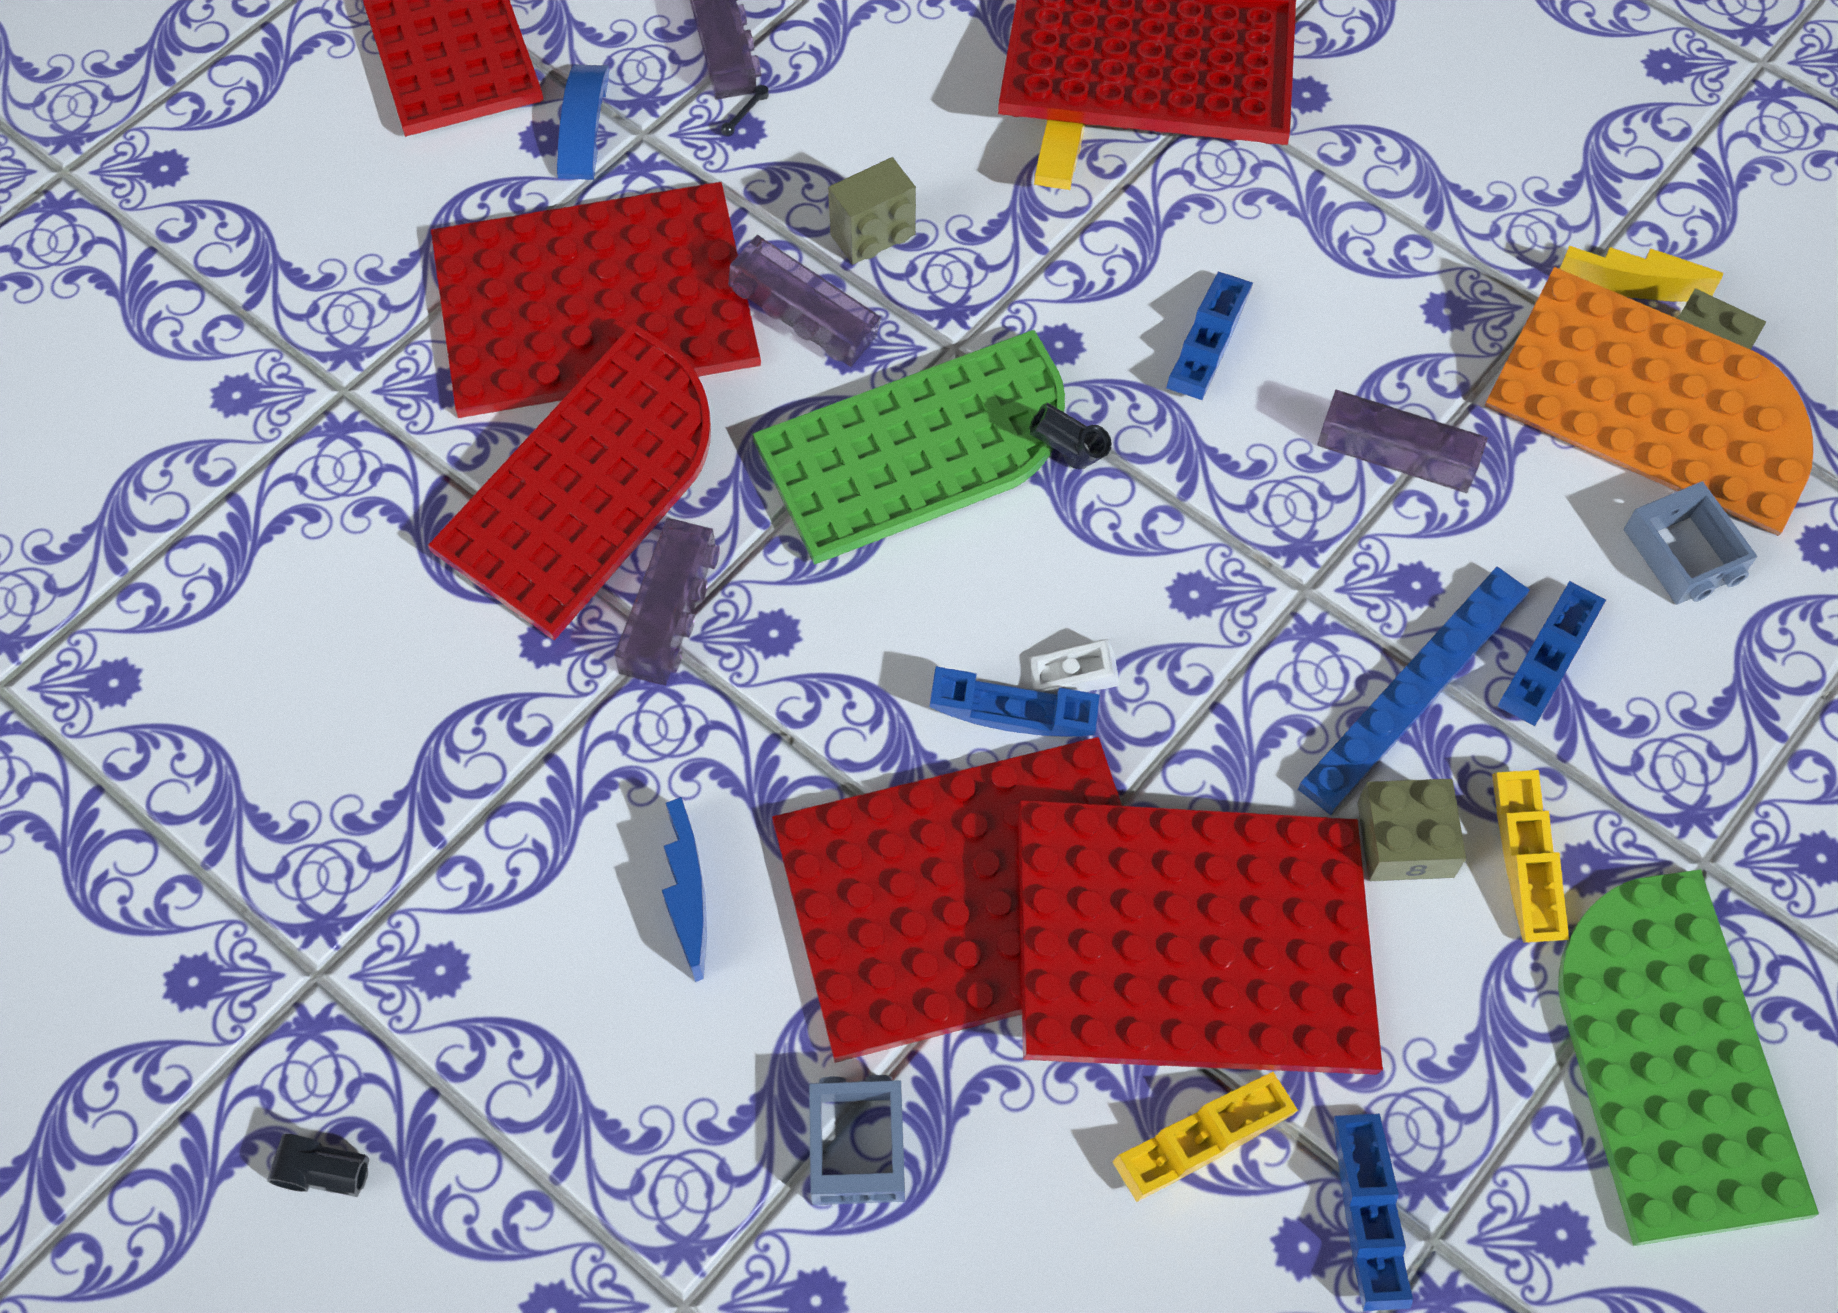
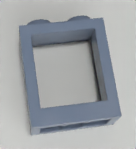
(1716, 527)
(856, 1187)

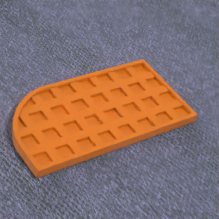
(1659, 399)

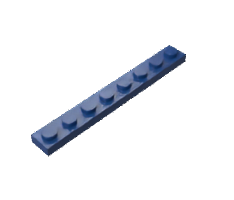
(1412, 691)

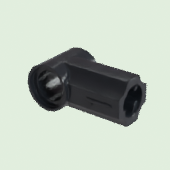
(1069, 436)
(307, 1164)

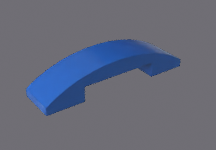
(580, 121)
(1012, 708)

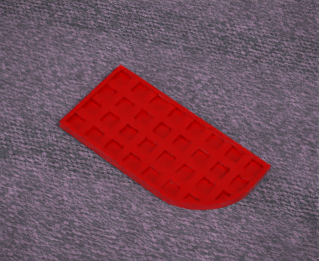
(452, 60)
(584, 484)

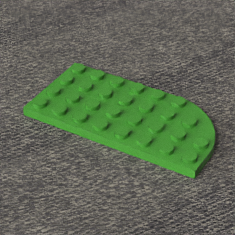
(913, 446)
(1677, 1066)

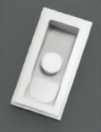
(1075, 668)

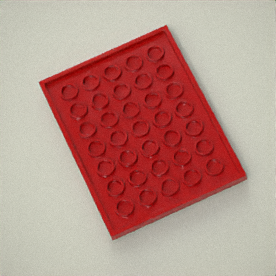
(1155, 65)
(553, 290)
(918, 895)
(1195, 939)

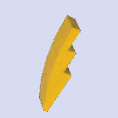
(1059, 154)
(1650, 278)
(1529, 856)
(1204, 1136)

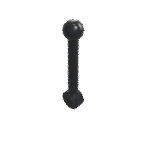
(761, 93)

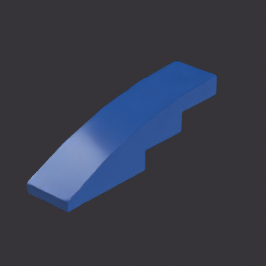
(1209, 335)
(1551, 653)
(687, 898)
(1372, 1212)

